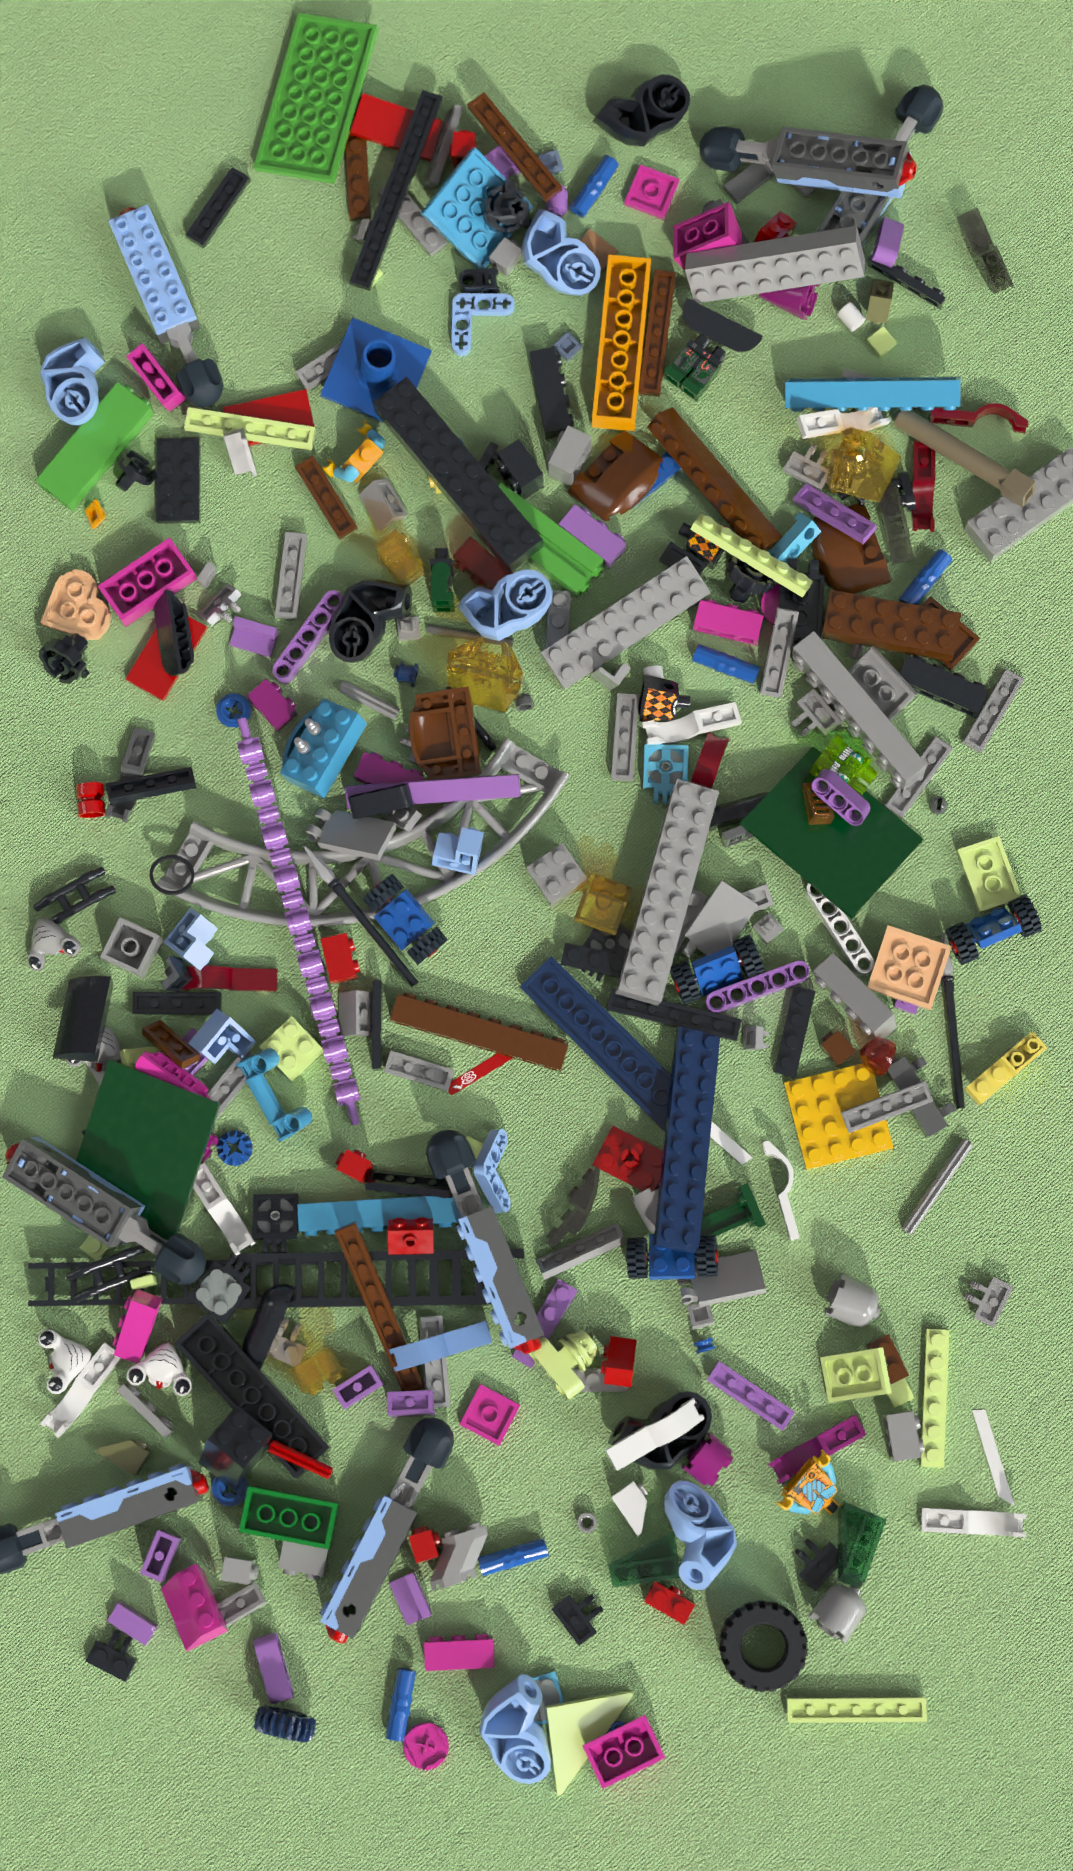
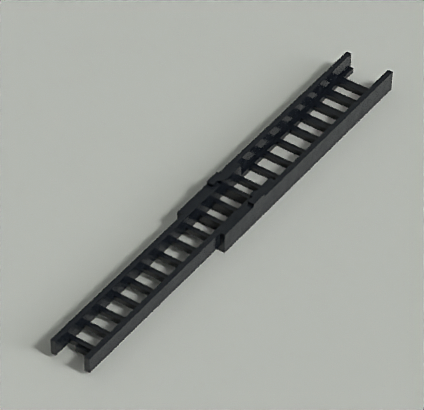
(297, 1301)

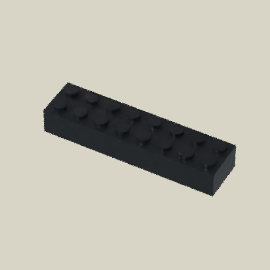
(246, 1385)

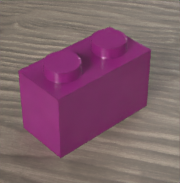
(272, 704)

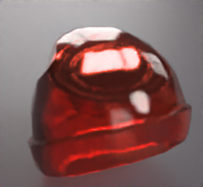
(878, 1055)

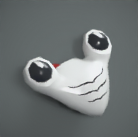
(65, 1360)
(162, 1368)

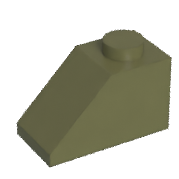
(879, 301)
(128, 1455)

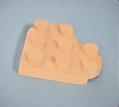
(76, 608)

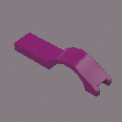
(830, 1441)

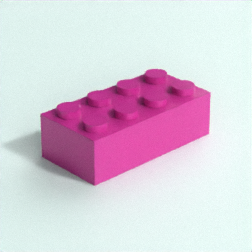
(140, 584)

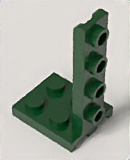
(734, 1215)

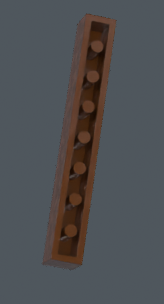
(713, 479)
(479, 1032)

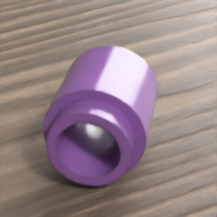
(558, 203)

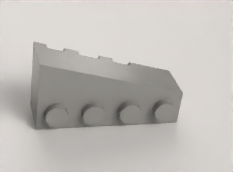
(855, 998)

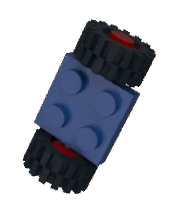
(404, 919)
(993, 928)
(717, 970)
(670, 1263)

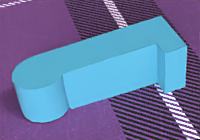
(796, 539)

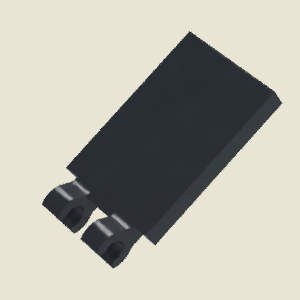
(809, 606)

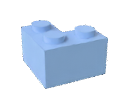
(458, 852)
(190, 937)
(221, 1034)

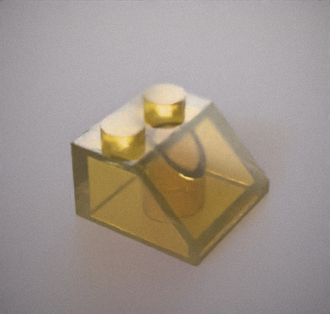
(603, 904)

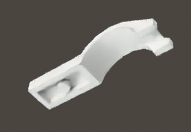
(834, 422)
(692, 724)
(771, 1150)
(222, 1210)
(82, 1390)
(654, 1435)
(973, 1522)

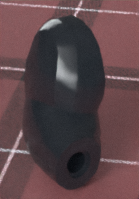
(647, 113)
(363, 615)
(668, 1454)

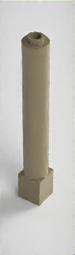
(1012, 483)

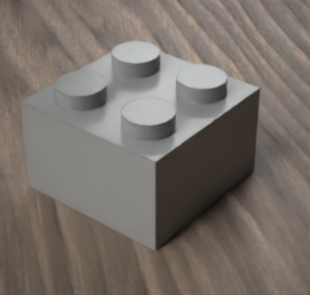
(569, 455)
(557, 875)
(131, 948)
(902, 1436)

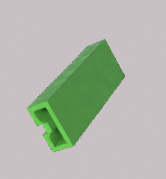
(95, 446)
(562, 555)

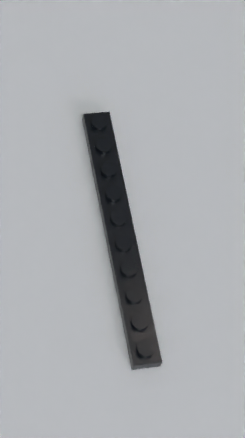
(396, 190)

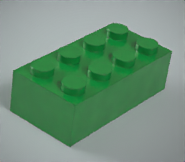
(289, 1517)

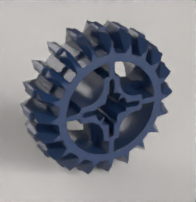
(285, 1723)

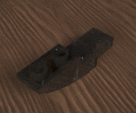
(983, 252)
(895, 525)
(582, 1200)

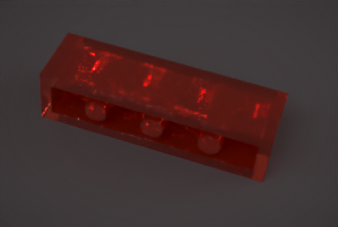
(479, 563)

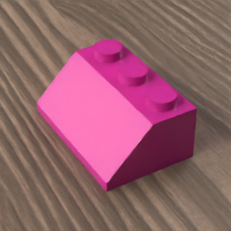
(705, 232)
(193, 1607)
(623, 1751)

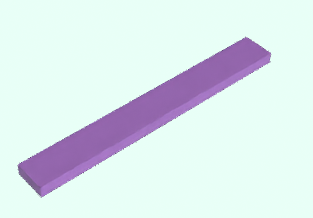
(452, 789)

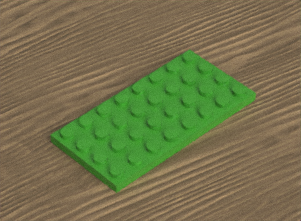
(316, 98)

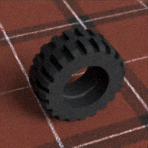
(795, 1646)

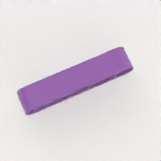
(306, 647)
(765, 979)

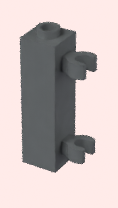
(927, 1116)

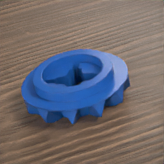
(230, 701)
(245, 1145)
(229, 1498)

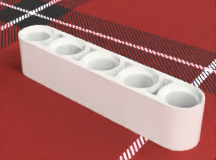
(841, 939)

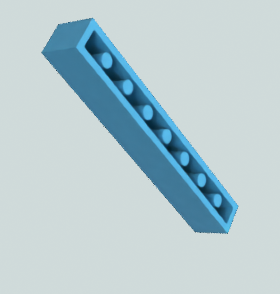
(873, 392)
(374, 1213)

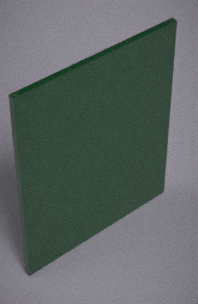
(835, 858)
(148, 1141)

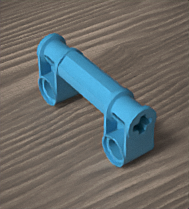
(283, 1123)

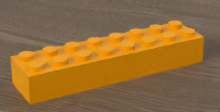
(621, 343)

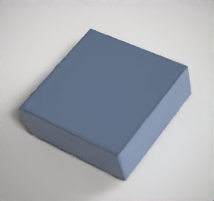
(552, 161)
(567, 346)

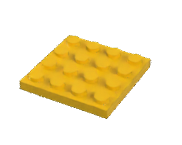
(818, 1121)

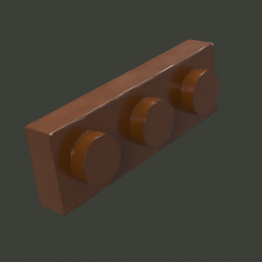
(171, 1044)

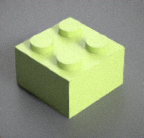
(294, 1048)

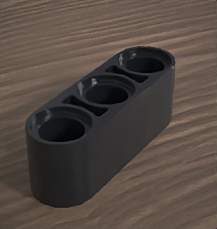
(380, 801)

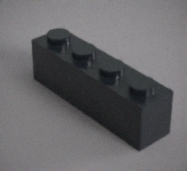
(549, 391)
(943, 686)

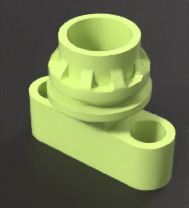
(575, 1352)

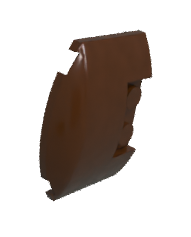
(617, 477)
(846, 562)
(445, 734)

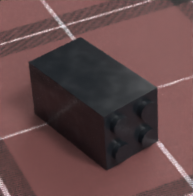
(235, 1448)

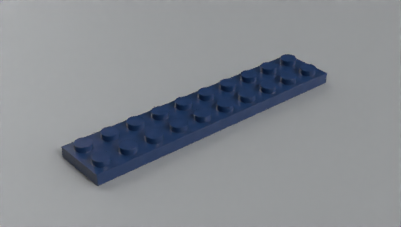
(601, 1038)
(686, 1141)

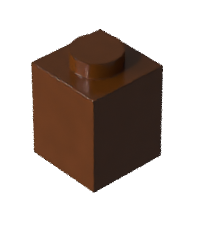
(836, 1047)

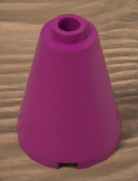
(796, 301)

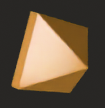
(95, 513)

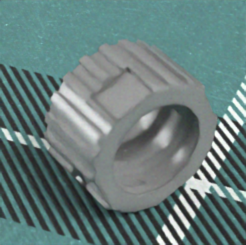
(594, 1524)

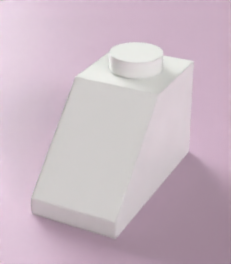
(632, 1504)

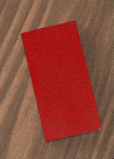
(387, 124)
(286, 408)
(148, 670)

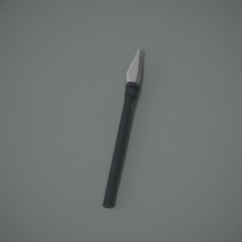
(328, 876)
(948, 987)

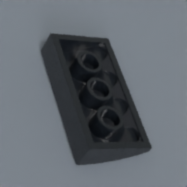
(83, 1018)

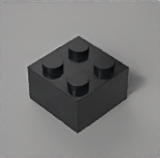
(520, 469)

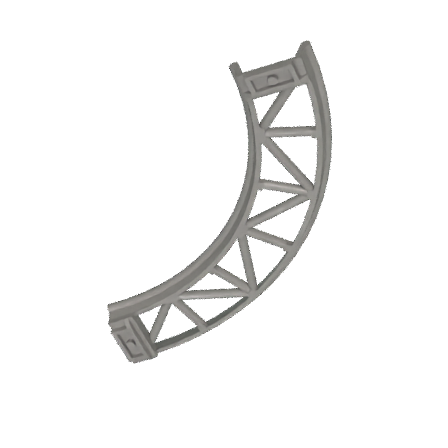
(202, 839)

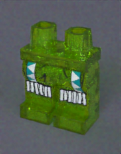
(846, 763)

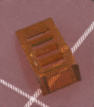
(815, 817)

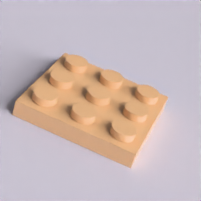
(909, 967)

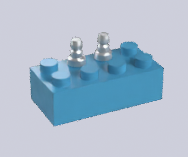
(321, 747)

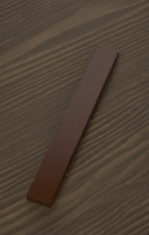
(376, 1301)

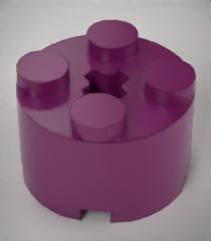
(708, 1460)

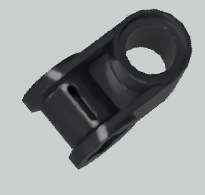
(481, 281)

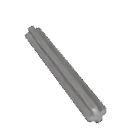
(937, 1186)

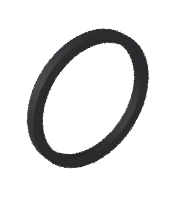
(176, 857)

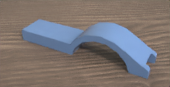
(441, 1345)

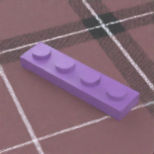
(834, 513)
(550, 1315)
(750, 1396)

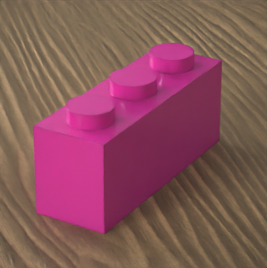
(156, 377)
(728, 622)
(136, 1326)
(459, 1653)

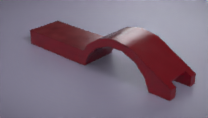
(968, 418)
(923, 486)
(709, 761)
(233, 979)

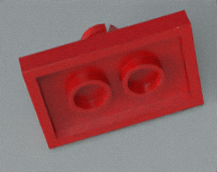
(630, 1160)

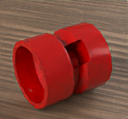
(90, 799)

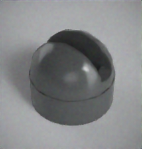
(524, 702)
(933, 805)

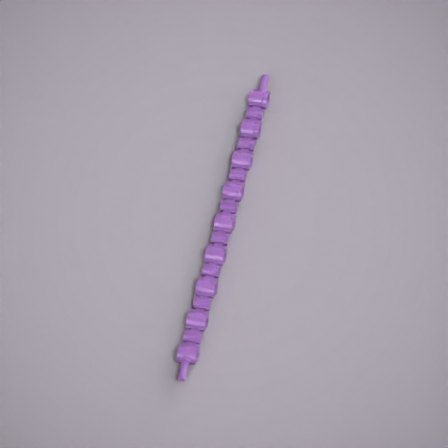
(298, 921)

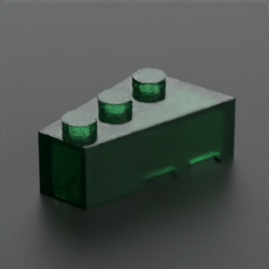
(857, 1543)
(647, 1563)

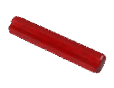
(300, 1459)

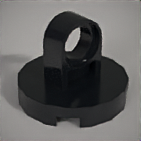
(134, 469)

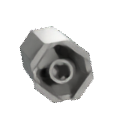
(459, 1555)

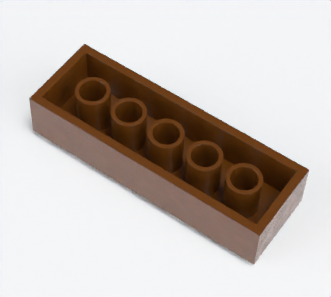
(891, 625)

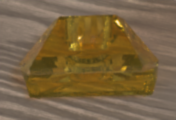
(862, 465)
(491, 678)

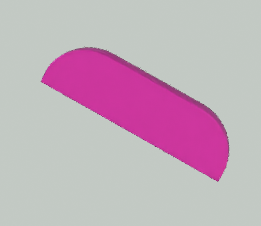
(165, 1069)

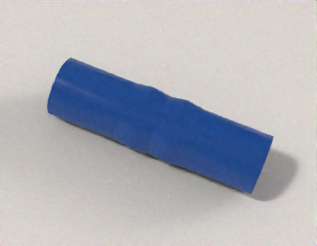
(594, 186)
(926, 578)
(726, 663)
(513, 1556)
(400, 1704)

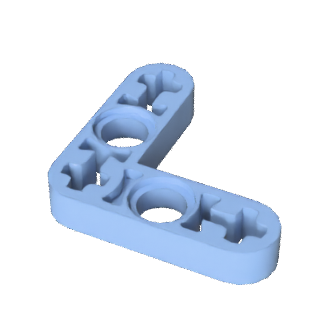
(467, 312)
(486, 1171)

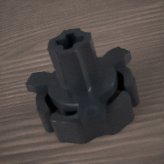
(507, 208)
(746, 580)
(65, 658)

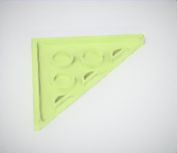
(576, 1724)

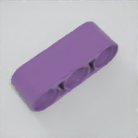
(887, 242)
(844, 807)
(273, 1668)

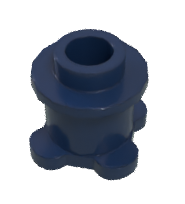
(406, 673)

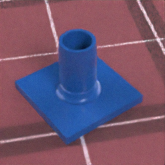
(370, 365)

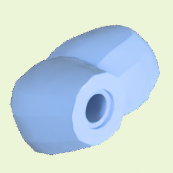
(559, 259)
(71, 381)
(511, 606)
(703, 1529)
(512, 1735)

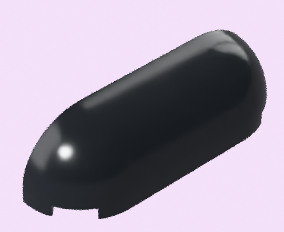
(719, 327)
(173, 634)
(734, 811)
(266, 1322)

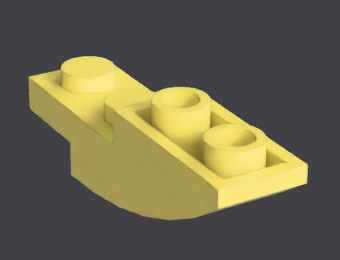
(1005, 1068)

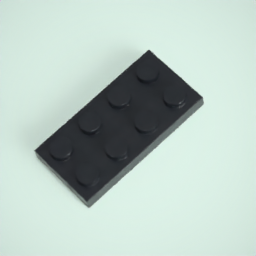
(178, 480)

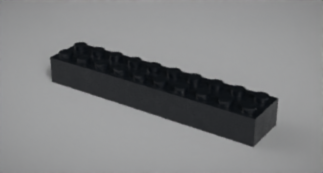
(458, 475)

